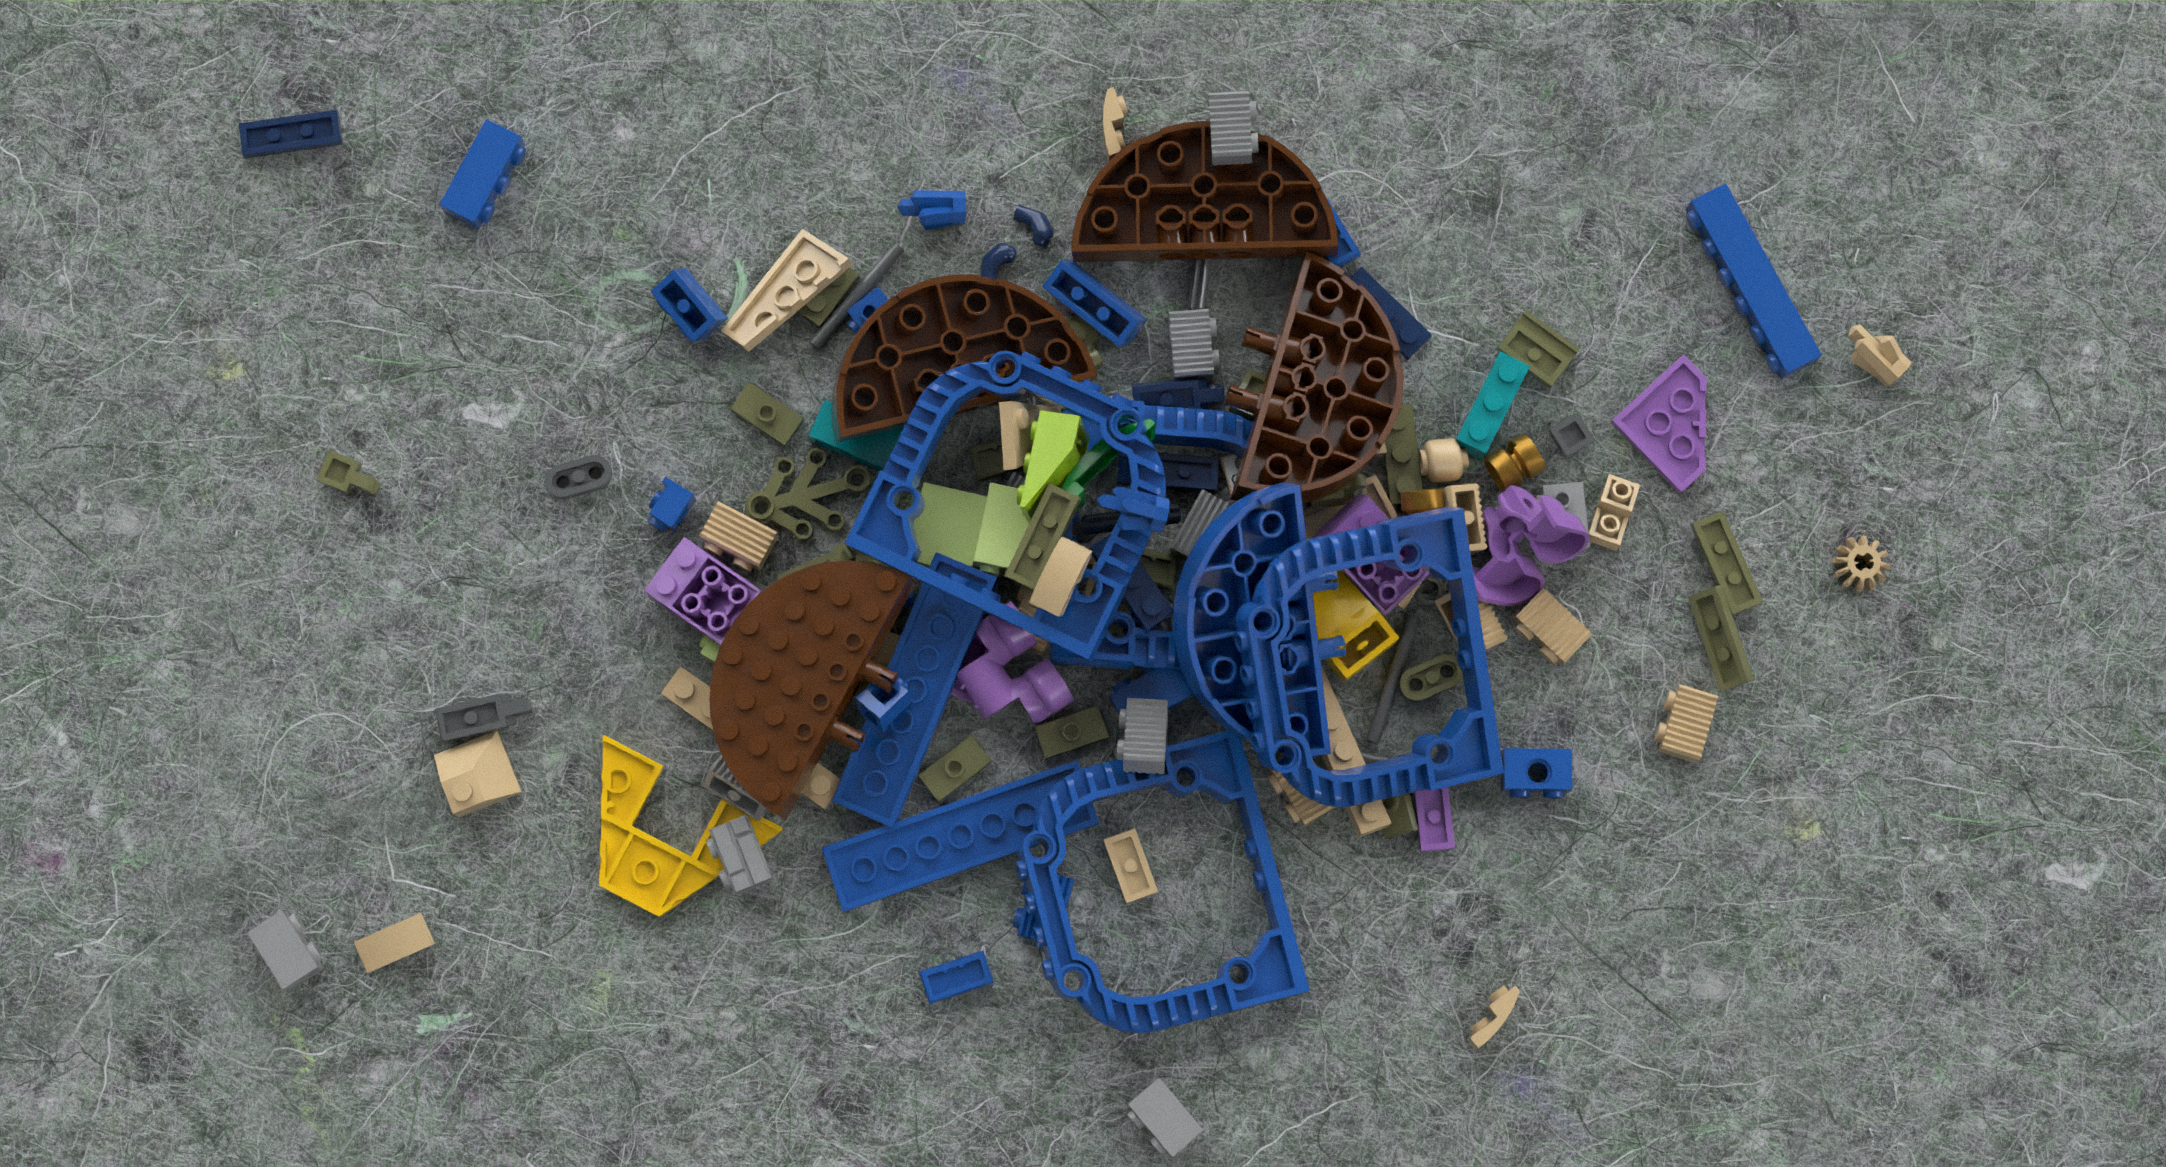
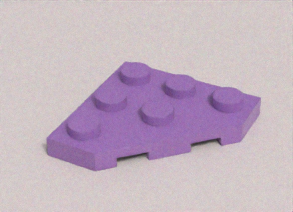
(1670, 424)

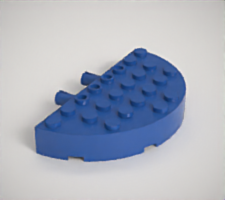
(1223, 577)

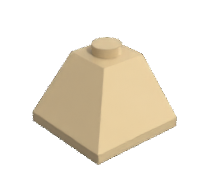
(476, 774)

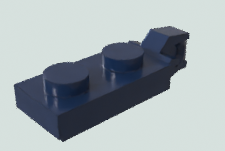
(1183, 393)

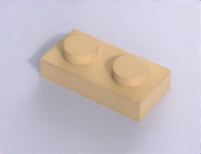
(1130, 866)

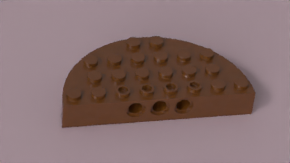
(1172, 204)
(936, 330)

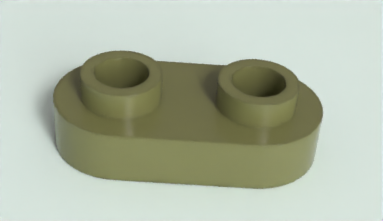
(1430, 678)

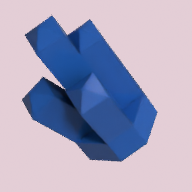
(935, 208)
(1147, 510)

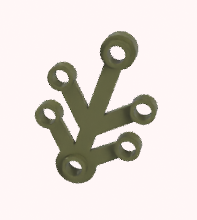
(802, 495)

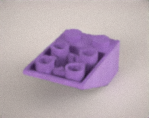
(1379, 583)
(700, 590)

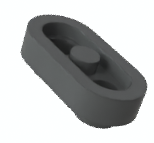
(578, 473)

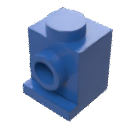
(670, 506)
(871, 704)

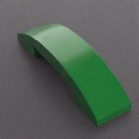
(1096, 460)

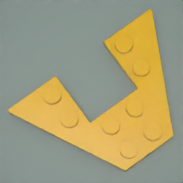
(638, 863)

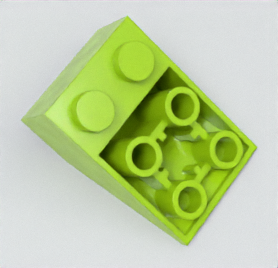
(1057, 447)

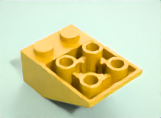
(1358, 621)

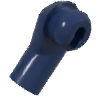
(1038, 223)
(996, 257)

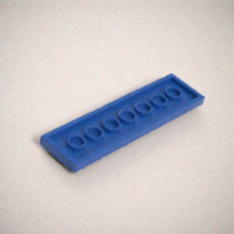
(928, 661)
(945, 840)

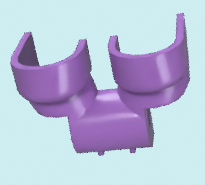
(1552, 533)
(992, 689)

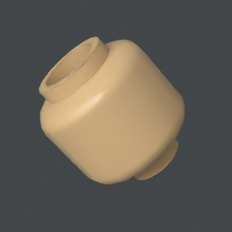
(1443, 460)

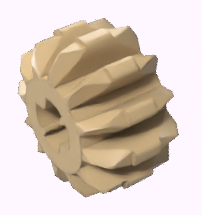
(1867, 576)

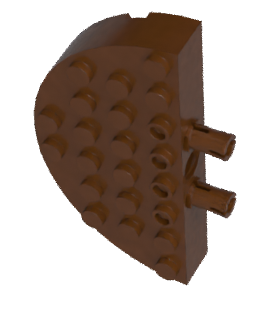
(1326, 389)
(795, 669)

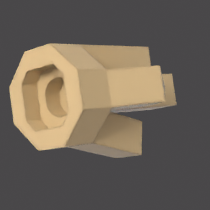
(1878, 355)

